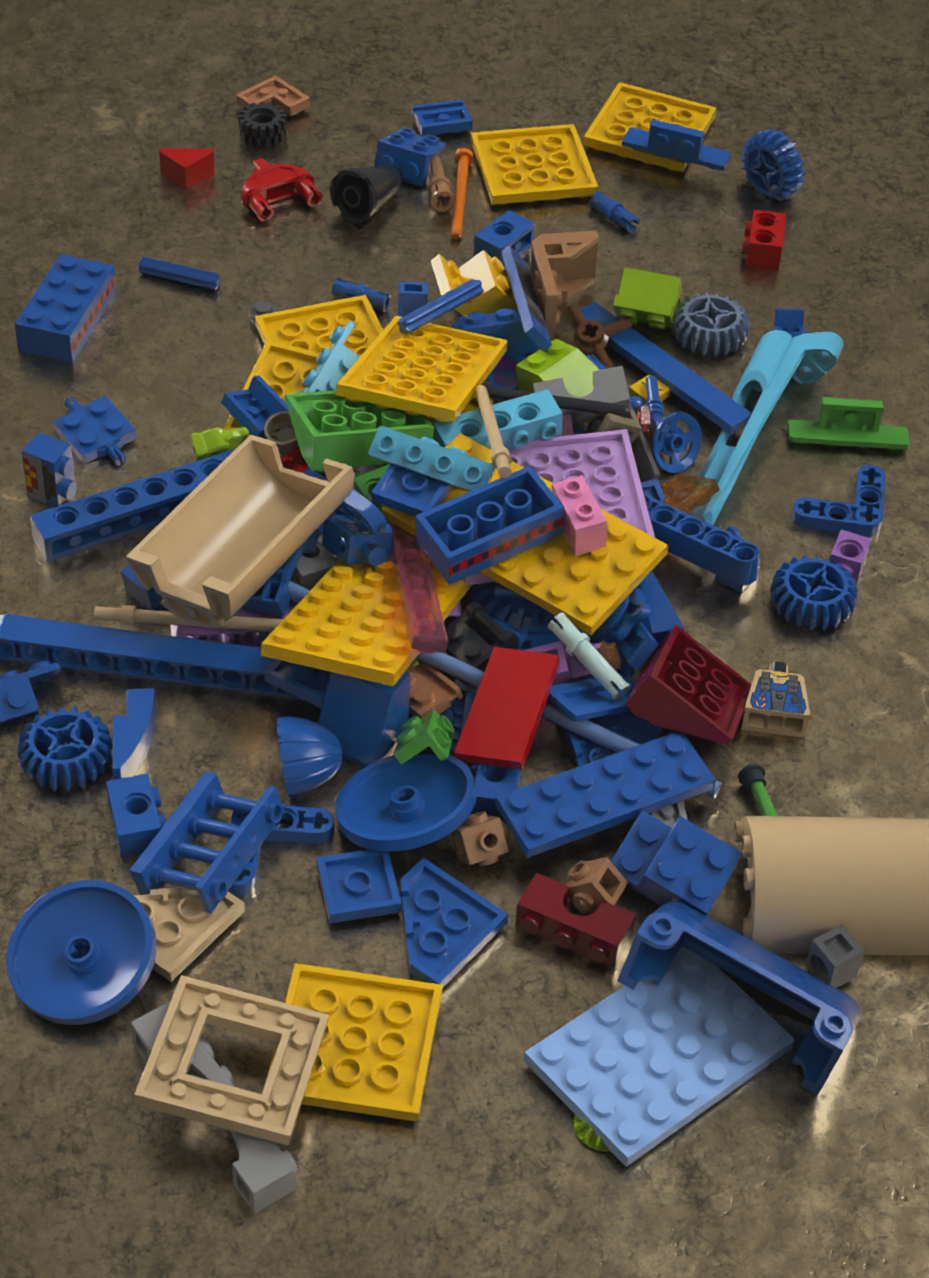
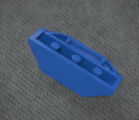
(503, 324)

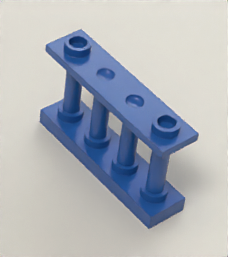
(188, 822)

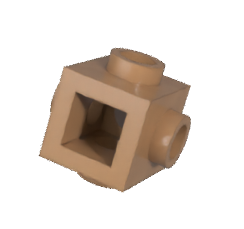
(480, 839)
(594, 882)

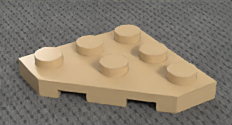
(184, 926)

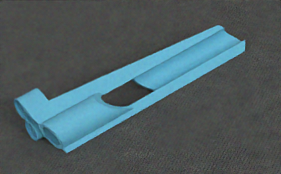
(768, 371)

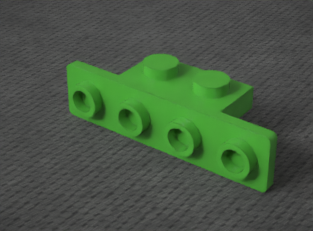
(849, 424)

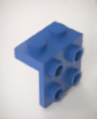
(408, 154)

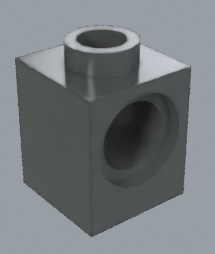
(835, 957)

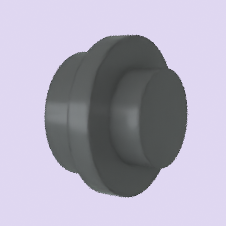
(261, 308)

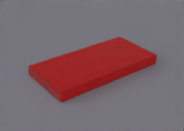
(507, 708)

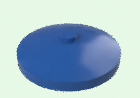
(405, 804)
(81, 952)

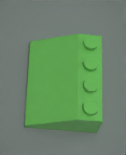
(343, 429)

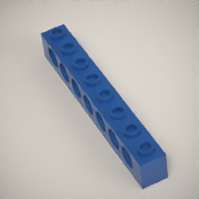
(117, 510)

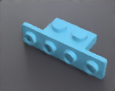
(332, 362)
(430, 459)

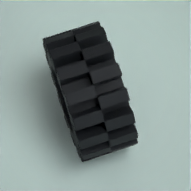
(262, 124)

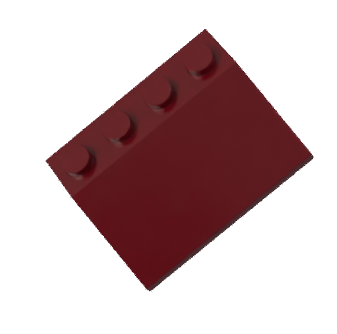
(689, 690)

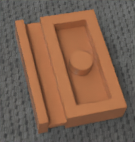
(430, 690)

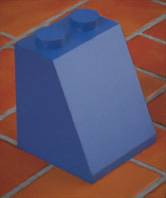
(365, 715)

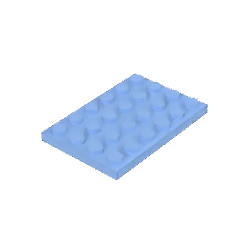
(658, 1054)

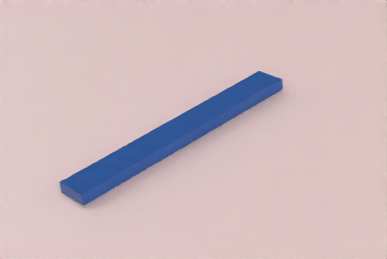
(672, 373)

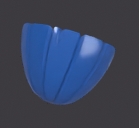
(308, 753)

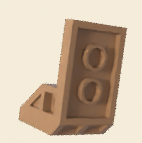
(561, 269)

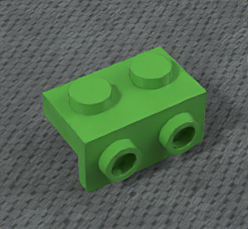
(424, 732)

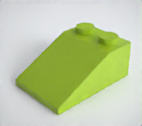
(554, 363)

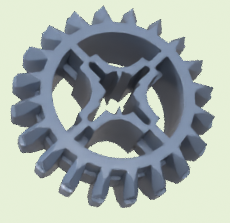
(710, 324)

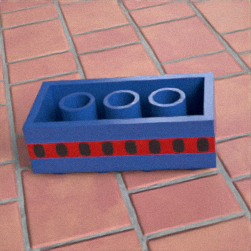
(65, 308)
(489, 524)

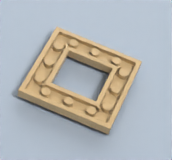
(266, 1115)

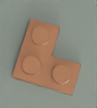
(276, 92)

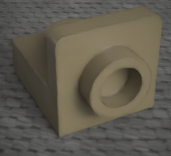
(614, 422)

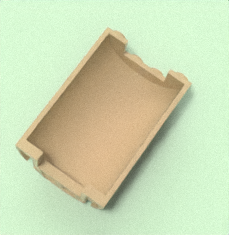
(235, 532)
(835, 873)

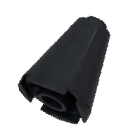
(363, 190)

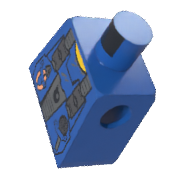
(354, 543)

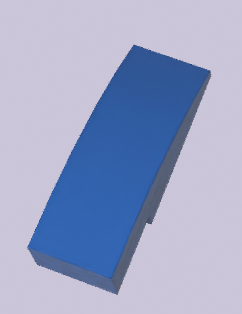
(133, 732)

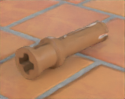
(439, 186)

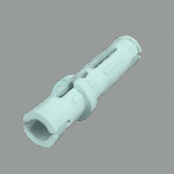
(579, 645)

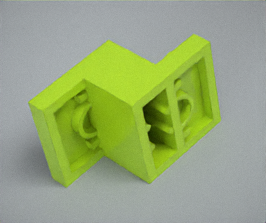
(648, 298)

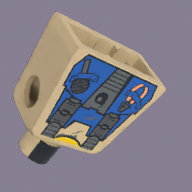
(777, 702)

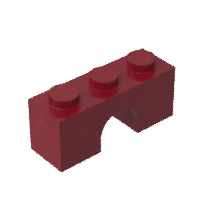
(599, 935)

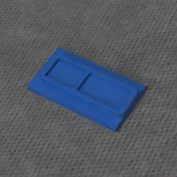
(588, 699)

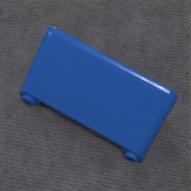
(681, 926)

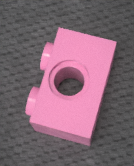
(583, 519)

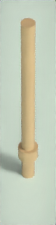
(499, 455)
(130, 615)

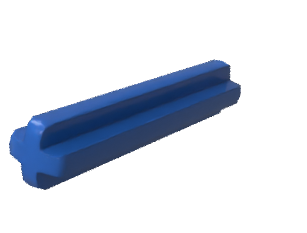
(179, 273)

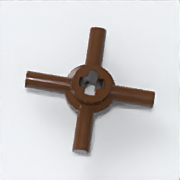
(593, 337)

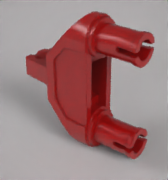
(275, 183)

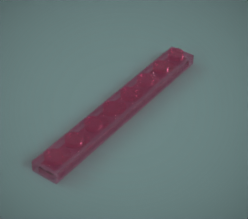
(417, 594)

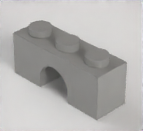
(608, 387)

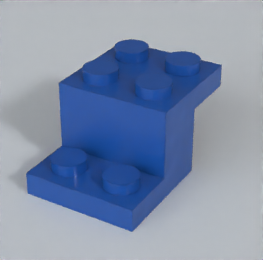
(675, 862)

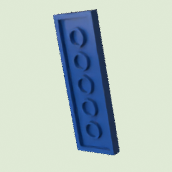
(604, 793)

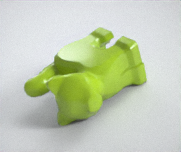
(217, 441)

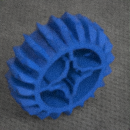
(773, 164)
(814, 593)
(63, 740)

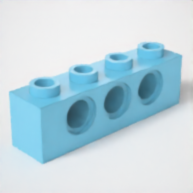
(518, 421)

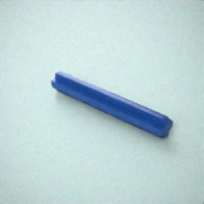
(440, 306)

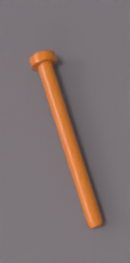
(463, 159)

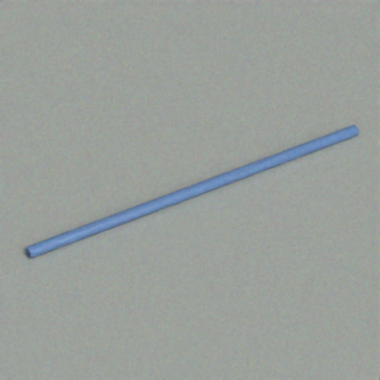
(474, 676)

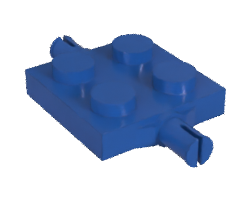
(95, 430)

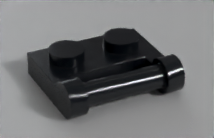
(468, 645)

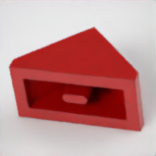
(186, 165)

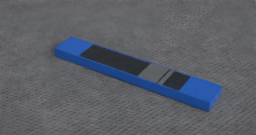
(526, 299)

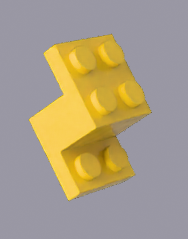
(494, 279)

